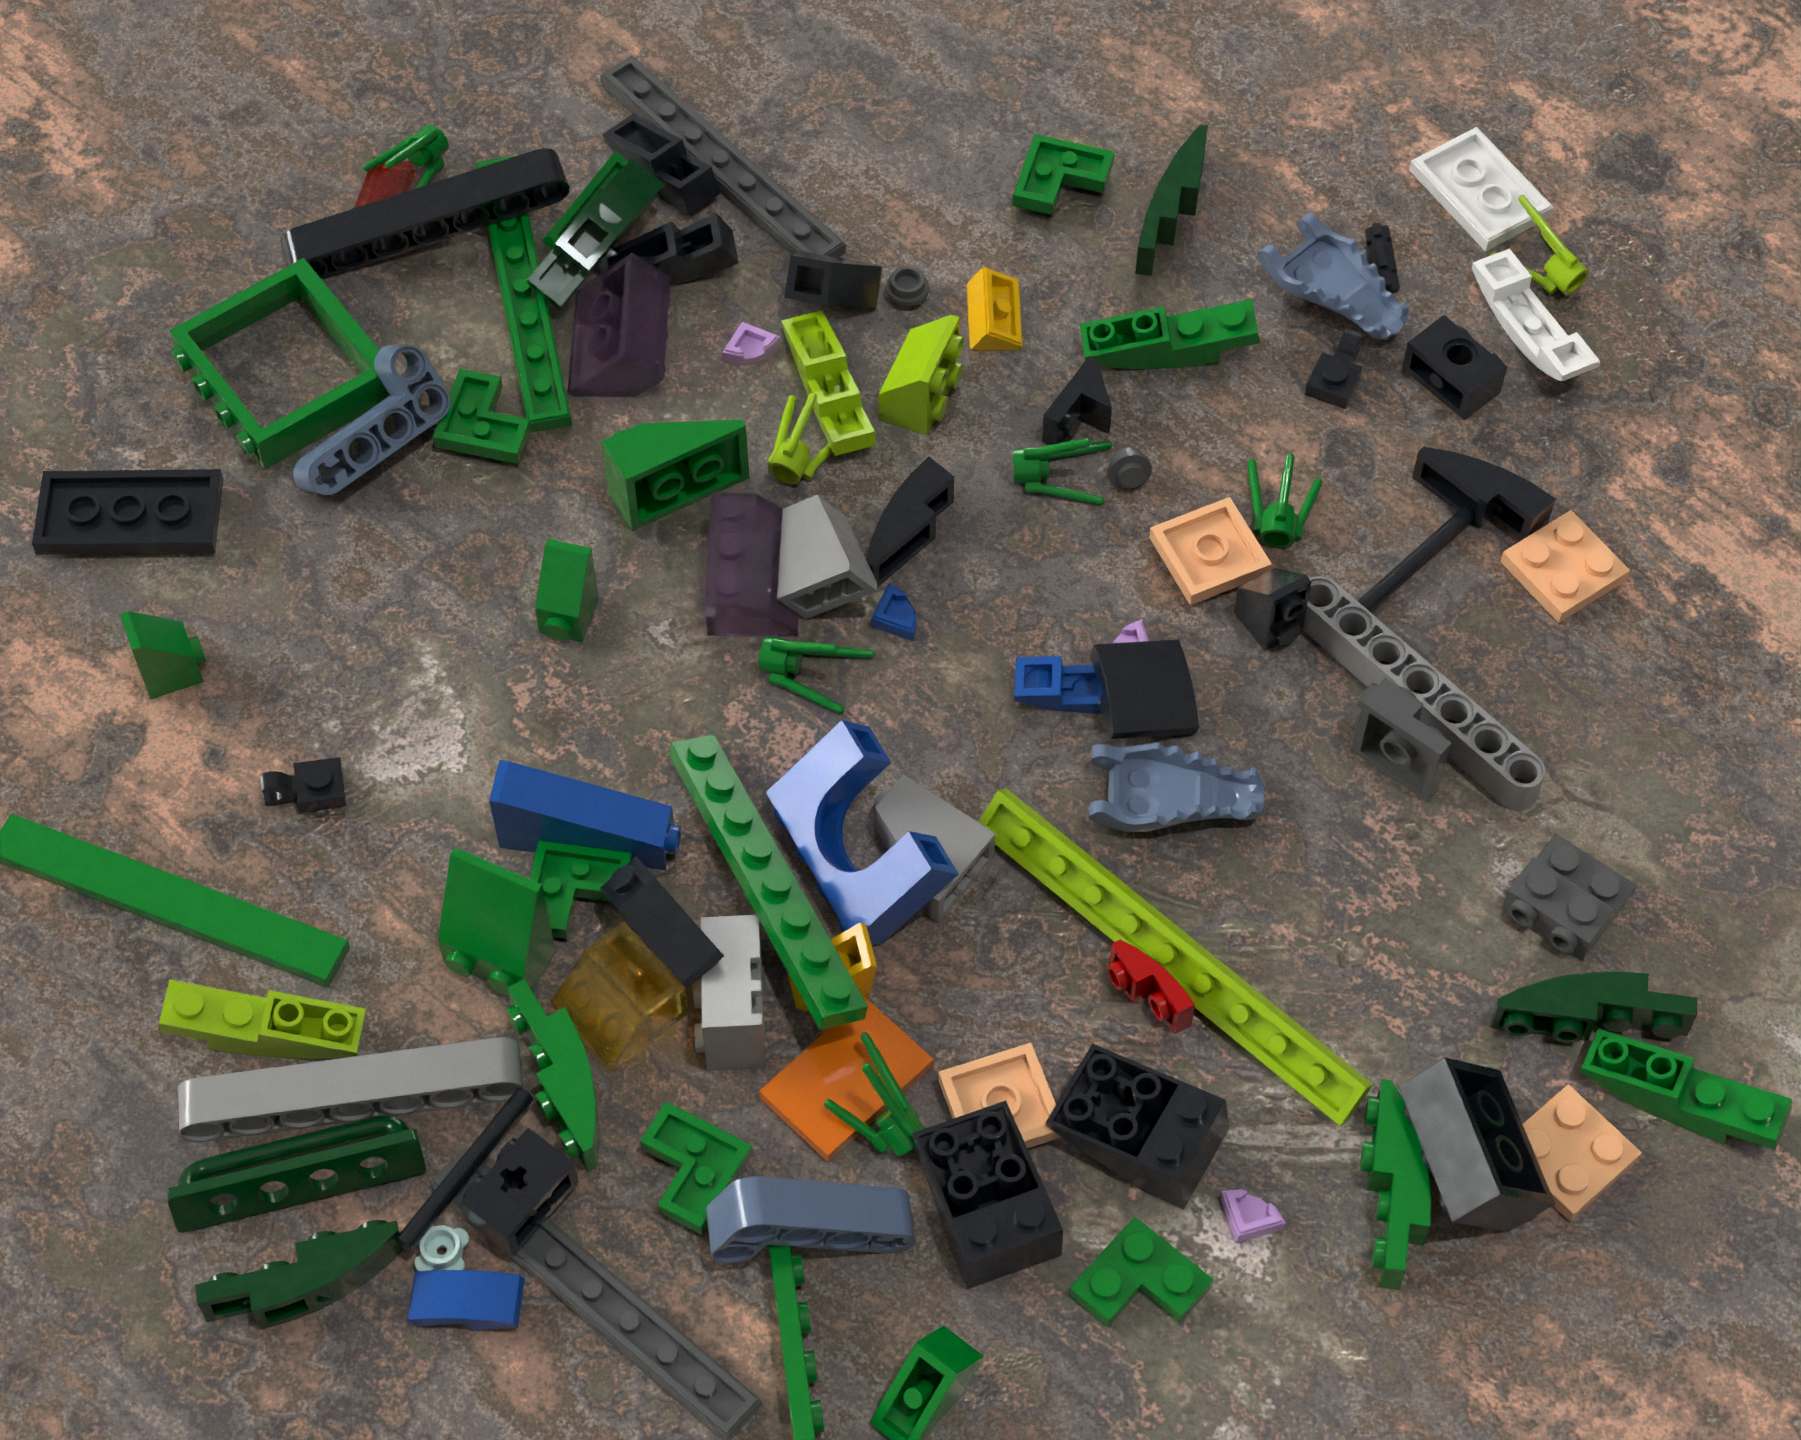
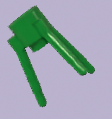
(422, 149)
(1033, 464)
(1279, 524)
(785, 657)
(895, 1123)

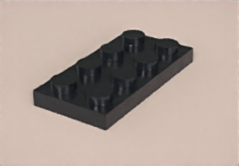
(128, 511)

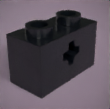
(516, 1215)

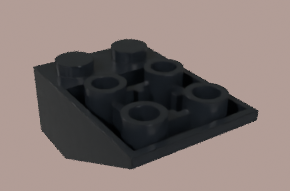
(1141, 1124)
(988, 1195)

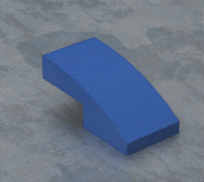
(1052, 686)
(466, 1297)

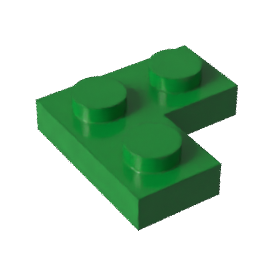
(1056, 163)
(475, 427)
(571, 873)
(705, 1160)
(1137, 1263)

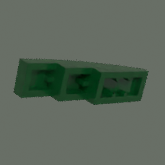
(1174, 195)

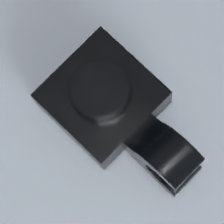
(1337, 375)
(313, 785)

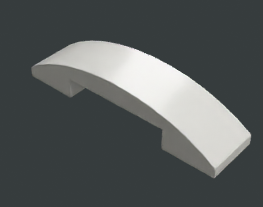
(1527, 320)

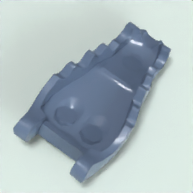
(1337, 277)
(1165, 788)

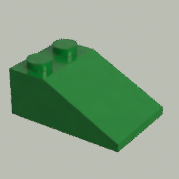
(672, 465)
(494, 924)

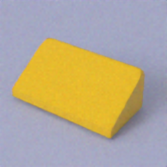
(994, 311)

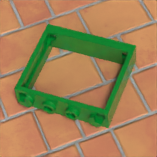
(309, 421)

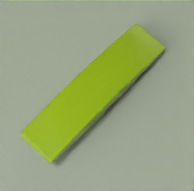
(826, 373)

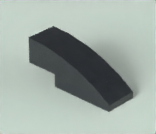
(686, 179)
(682, 253)
(1485, 490)
(910, 519)

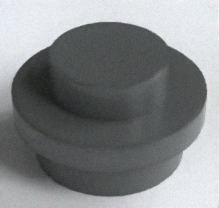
(907, 286)
(1129, 468)

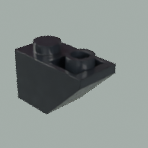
(833, 281)
(1274, 606)

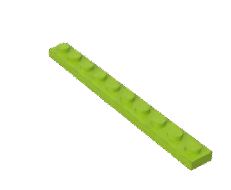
(1209, 983)

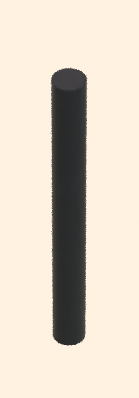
(1417, 559)
(464, 1170)

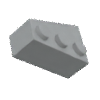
(732, 996)

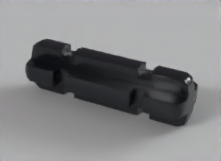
(1382, 254)

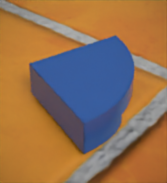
(895, 614)

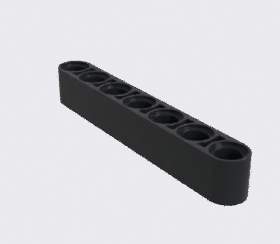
(428, 214)

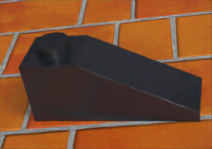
(661, 922)

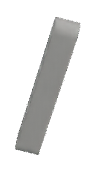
(1441, 697)
(348, 1089)

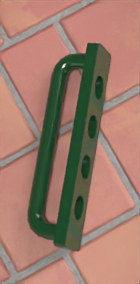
(398, 1147)

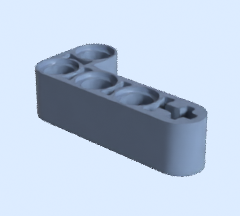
(369, 427)
(807, 1215)

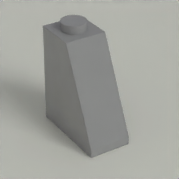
(820, 559)
(918, 810)

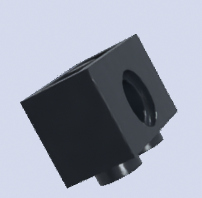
(1454, 367)

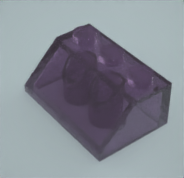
(620, 331)
(745, 569)

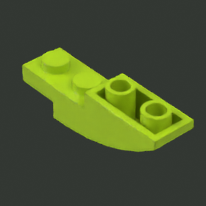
(262, 1026)

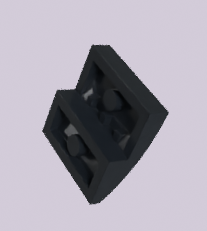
(1145, 689)

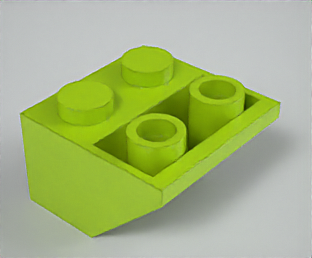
(922, 376)

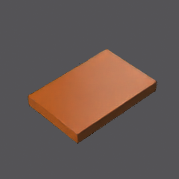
(834, 1071)

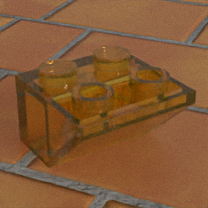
(620, 996)

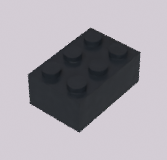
(1475, 1145)

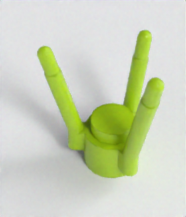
(1563, 268)
(791, 457)

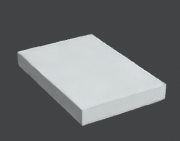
(1479, 188)

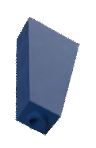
(559, 809)

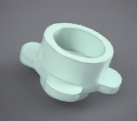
(442, 1236)

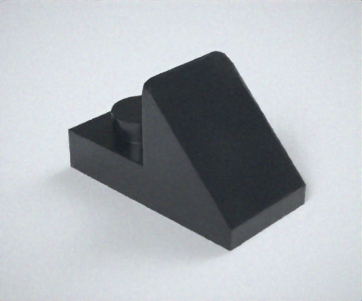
(1081, 400)

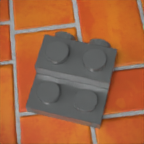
(1397, 741)
(1567, 897)

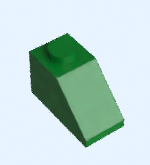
(566, 591)
(163, 653)
(926, 1386)

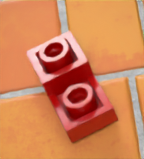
(1143, 978)

